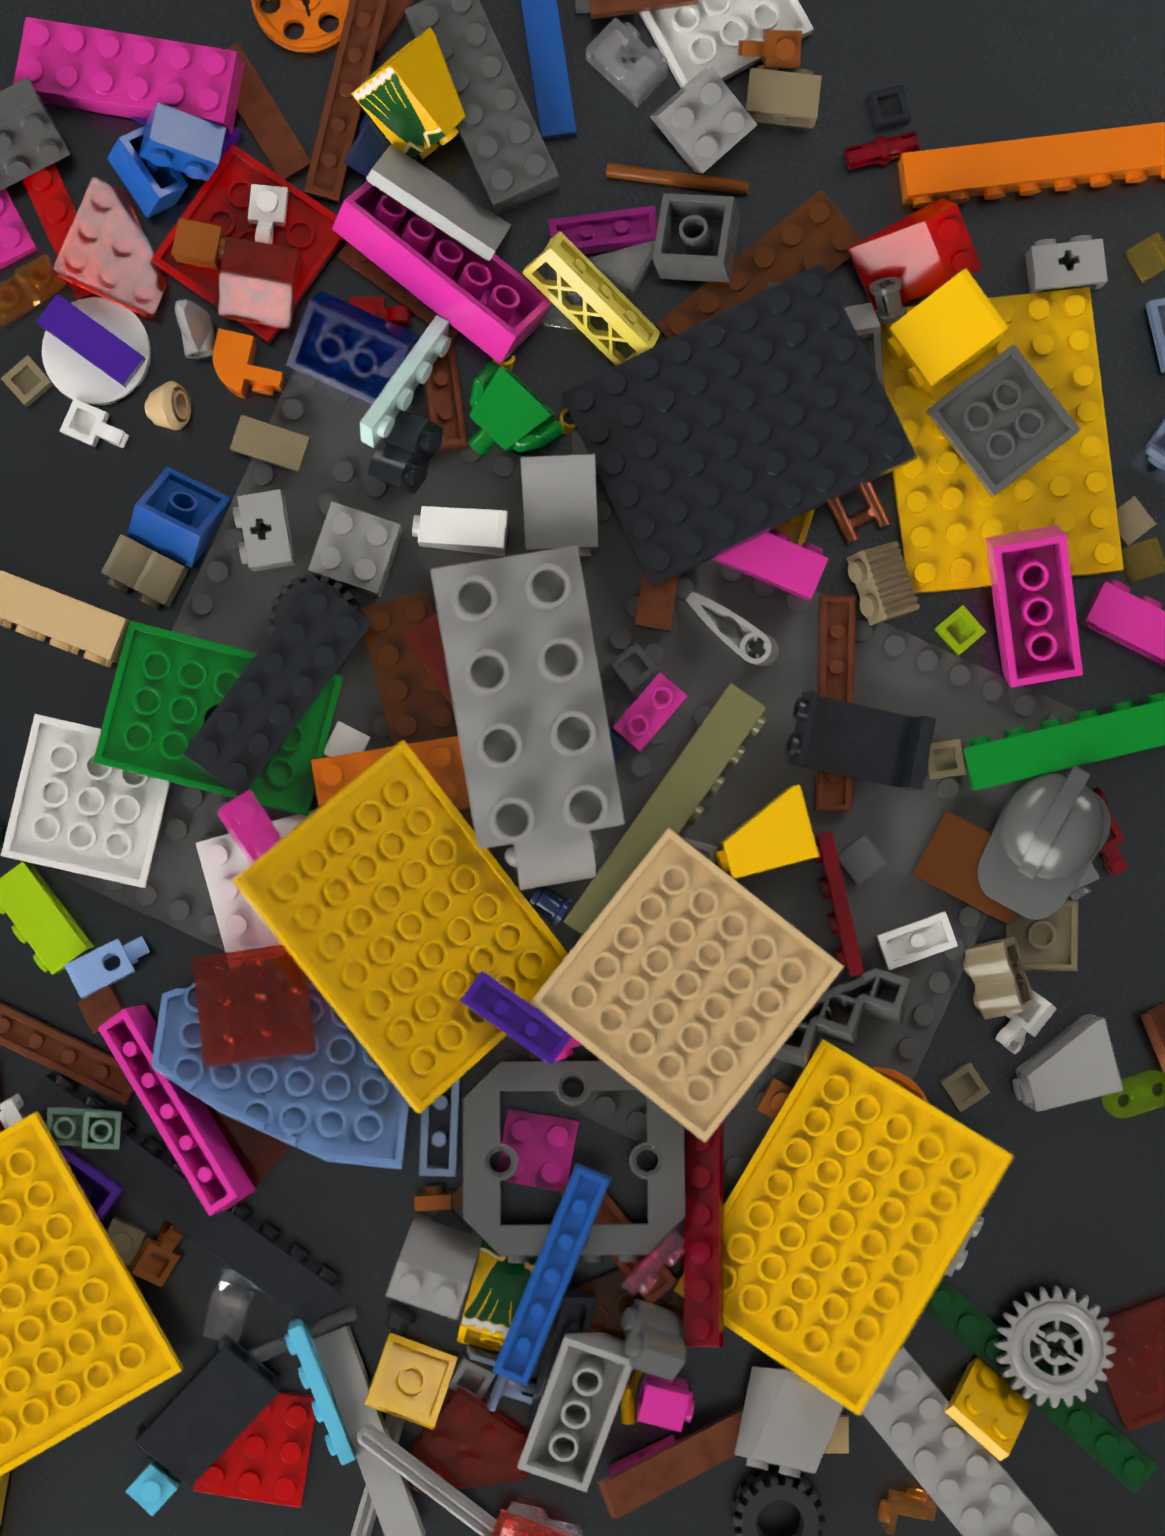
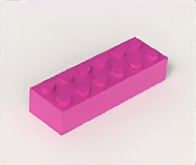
(128, 72)
(476, 296)

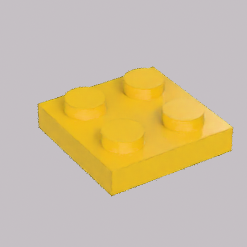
(411, 1381)
(988, 1408)

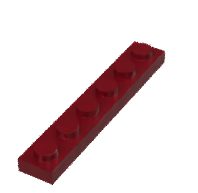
(704, 1240)

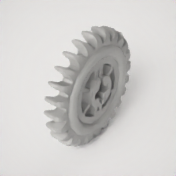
(1026, 1326)

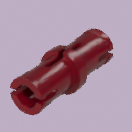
(880, 150)

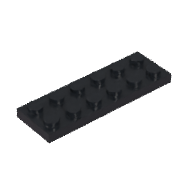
(277, 687)

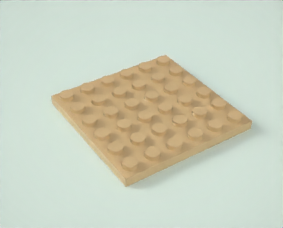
(686, 985)

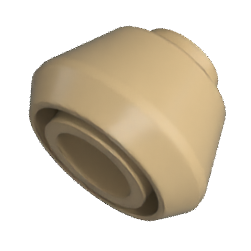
(168, 406)

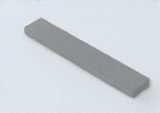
(350, 1388)

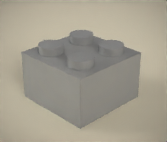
(703, 120)
(356, 549)

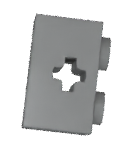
(1082, 252)
(271, 510)

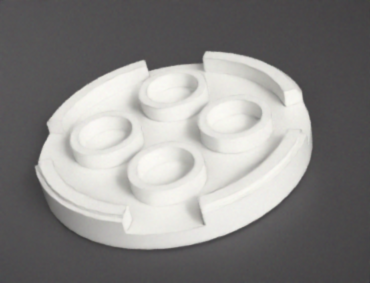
(79, 377)

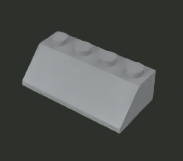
(577, 1409)

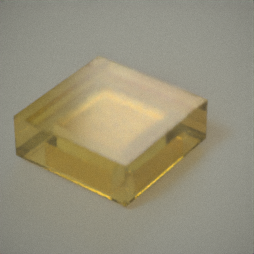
(1148, 257)
(1143, 559)

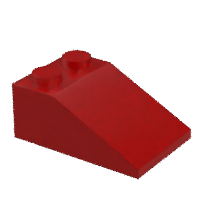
(919, 249)

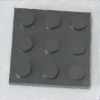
(1002, 420)

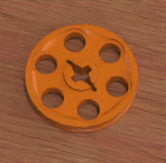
(294, 11)

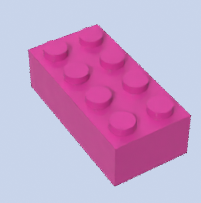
(1034, 605)

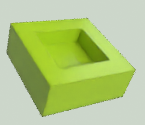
(960, 630)

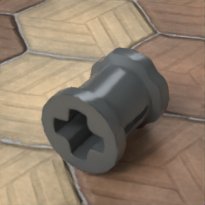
(888, 299)

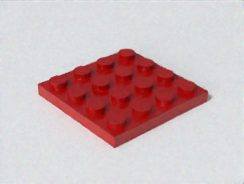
(226, 204)

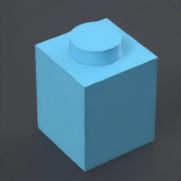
(152, 1487)

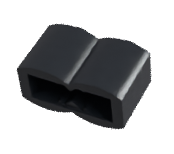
(406, 451)

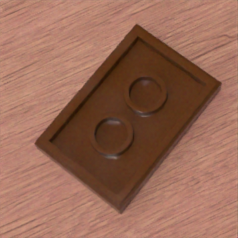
(953, 862)

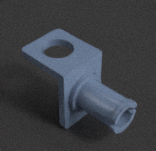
(501, 1385)

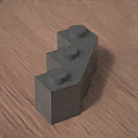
(842, 1012)

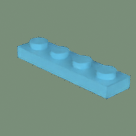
(313, 1376)

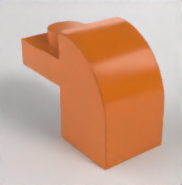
(234, 363)

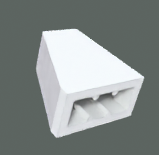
(462, 529)

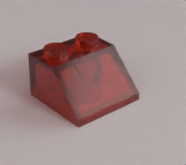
(259, 282)

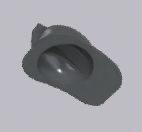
(1043, 843)

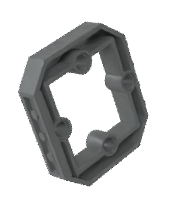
(483, 1183)

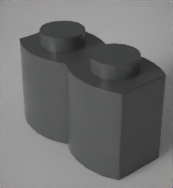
(653, 1339)

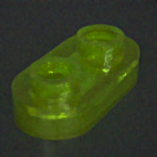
(1139, 1093)

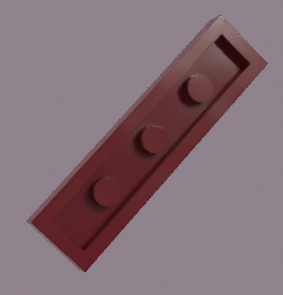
(840, 918)

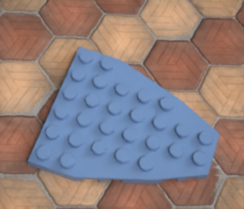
(320, 1101)

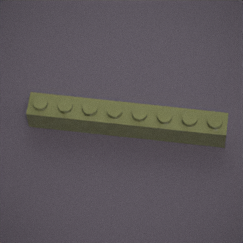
(675, 798)

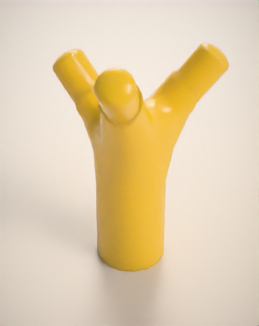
(628, 1413)

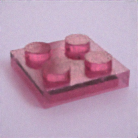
(643, 1275)

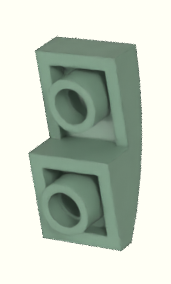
(84, 1127)

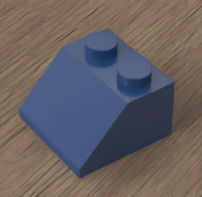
(177, 516)

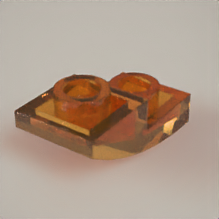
(28, 289)

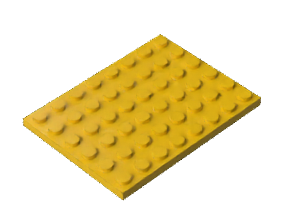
(943, 504)
(398, 920)
(849, 1223)
(69, 1310)

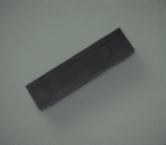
(572, 1317)

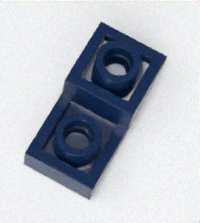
(367, 147)

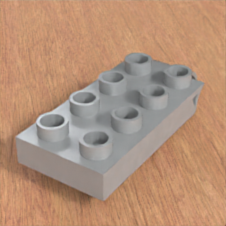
(529, 711)

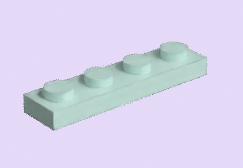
(400, 389)

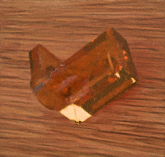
(912, 1503)

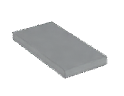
(438, 202)

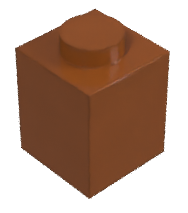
(199, 244)

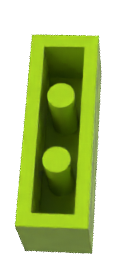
(41, 919)

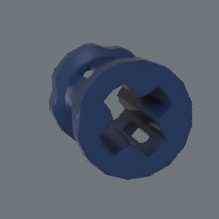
(549, 904)

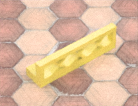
(597, 292)

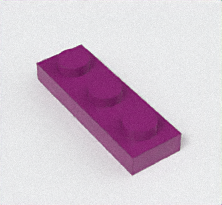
(608, 229)

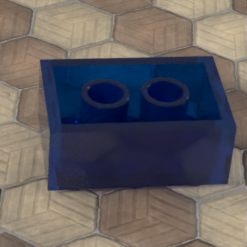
(349, 347)

